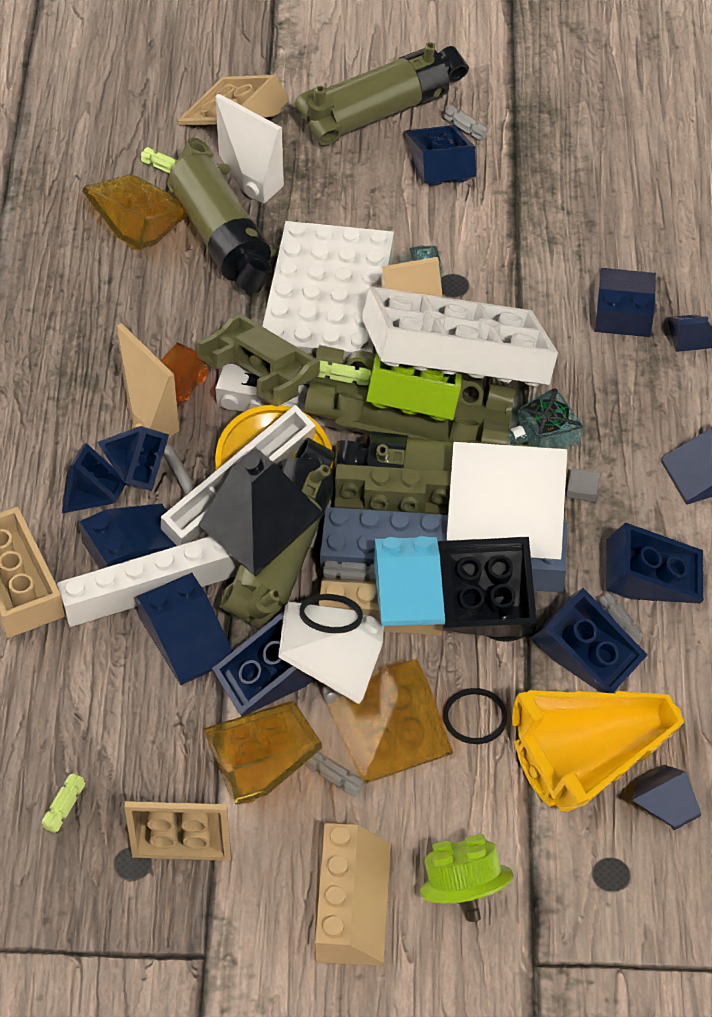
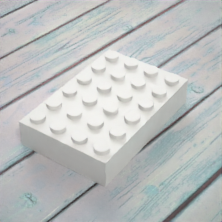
(324, 286)
(458, 336)

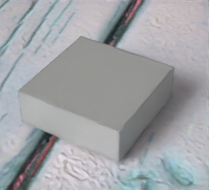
(583, 485)

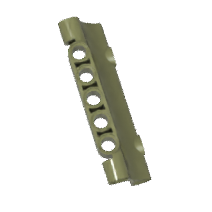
(476, 418)

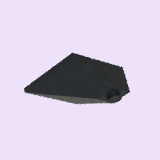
(258, 512)
(488, 587)

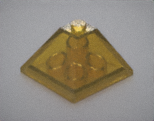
(135, 209)
(393, 724)
(261, 749)

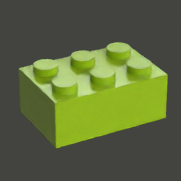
(414, 389)

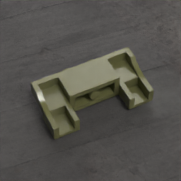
(265, 354)
(392, 489)

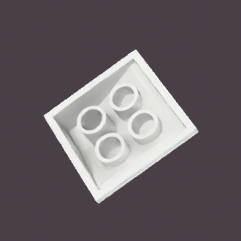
(250, 149)
(334, 659)

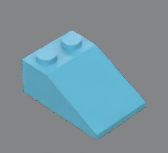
(409, 581)

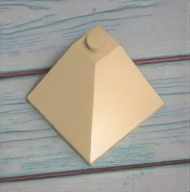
(257, 93)
(147, 386)
(178, 830)

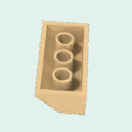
(366, 596)
(352, 896)

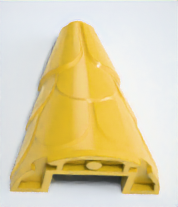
(587, 740)

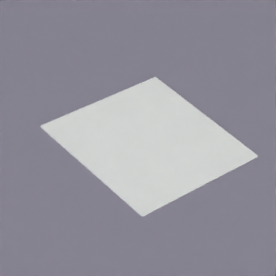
(508, 494)

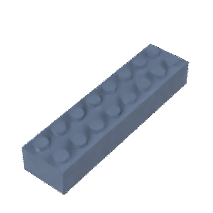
(352, 533)

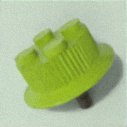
(464, 873)

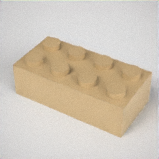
(26, 585)

